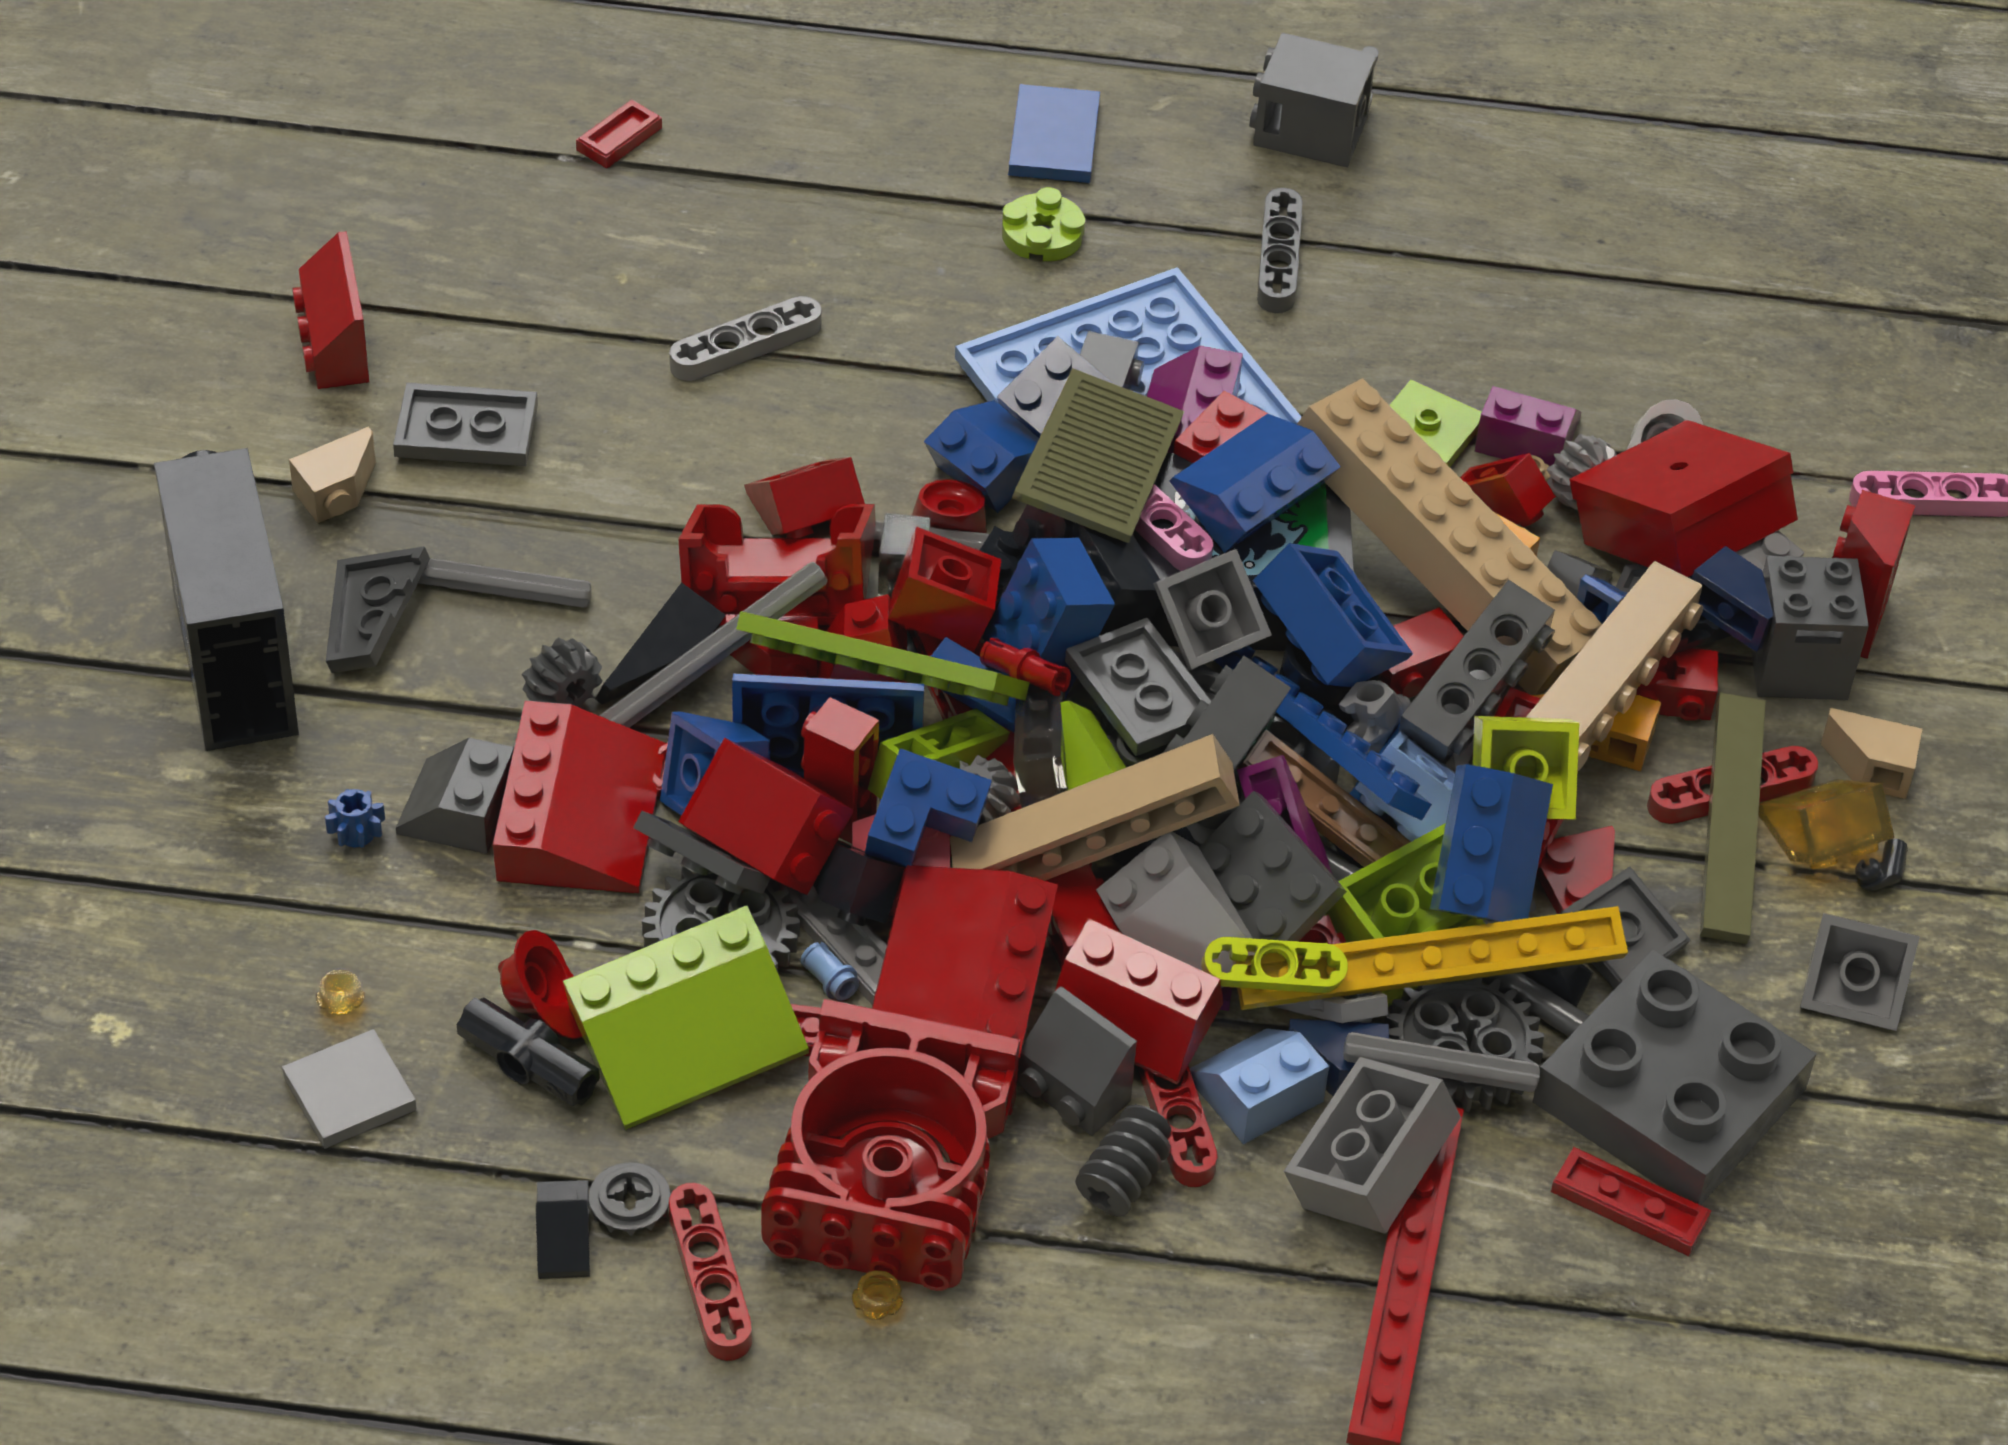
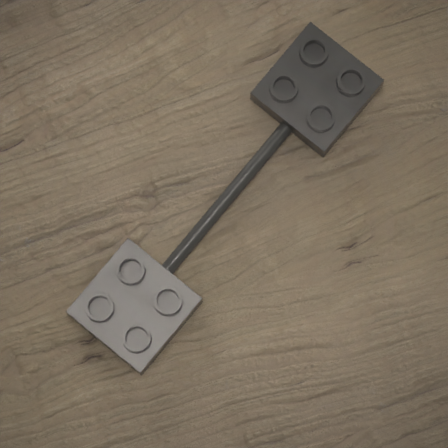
(1655, 1073)

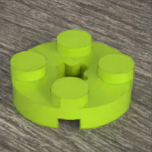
(1047, 208)

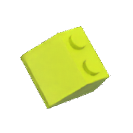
(1535, 749)

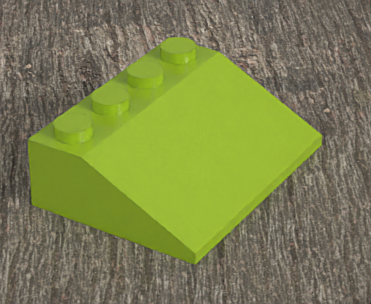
(685, 1017)

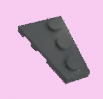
(369, 603)

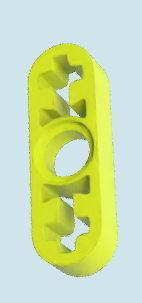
(1310, 978)

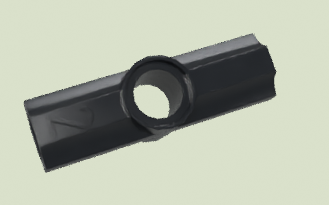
(528, 1051)

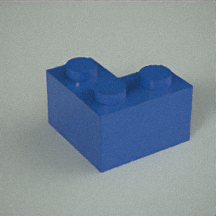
(923, 796)

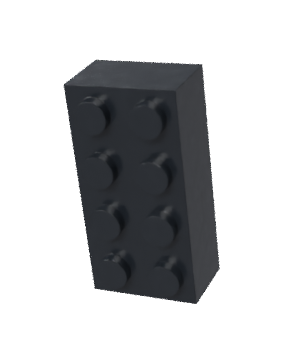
(1120, 564)

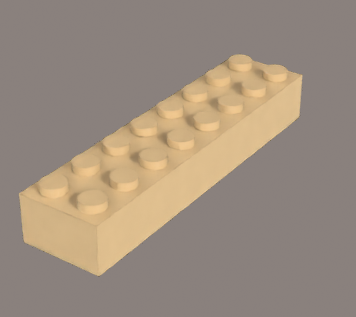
(1439, 523)

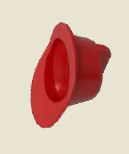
(535, 985)

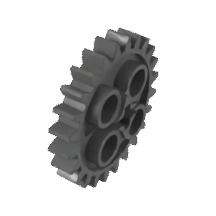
(700, 899)
(1485, 1024)

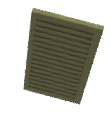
(1099, 455)

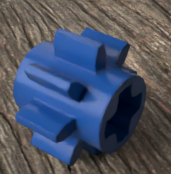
(354, 818)

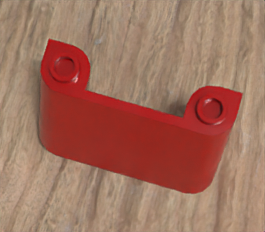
(739, 570)

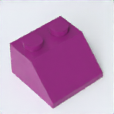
(1524, 424)

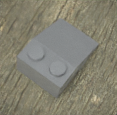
(1173, 902)

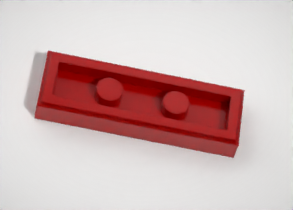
(1631, 1201)

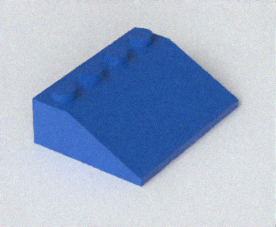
(781, 704)

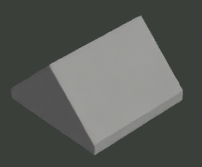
(1859, 971)

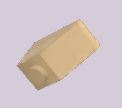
(334, 475)

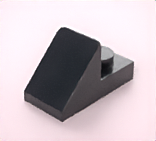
(563, 1229)

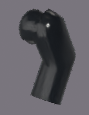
(1883, 873)

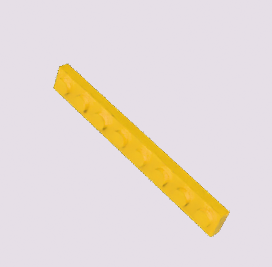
(1455, 955)

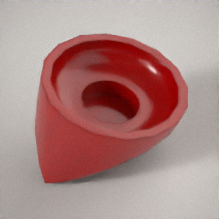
(952, 506)

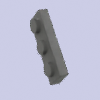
(700, 855)

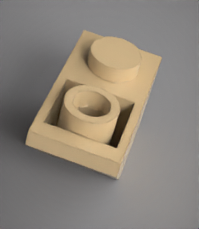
(1873, 749)

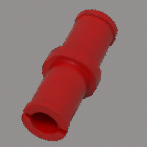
(1026, 666)

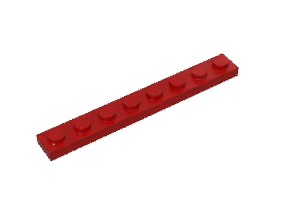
(1401, 1306)

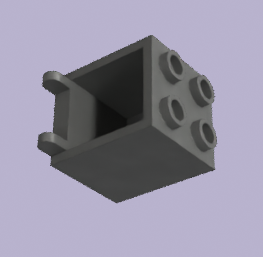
(1313, 99)
(1814, 628)

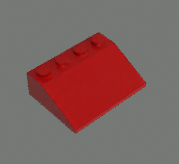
(575, 801)
(966, 948)

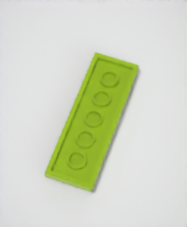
(882, 659)

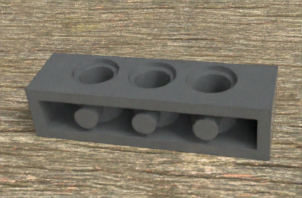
(1509, 614)

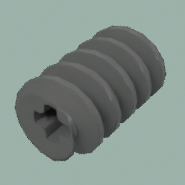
(1125, 1160)

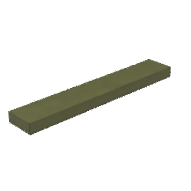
(1733, 819)

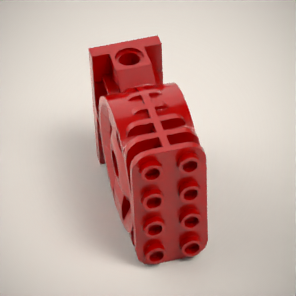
(887, 1099)

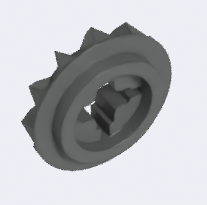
(609, 1191)

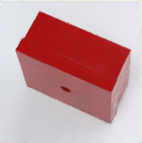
(1685, 497)

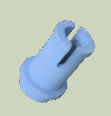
(837, 979)

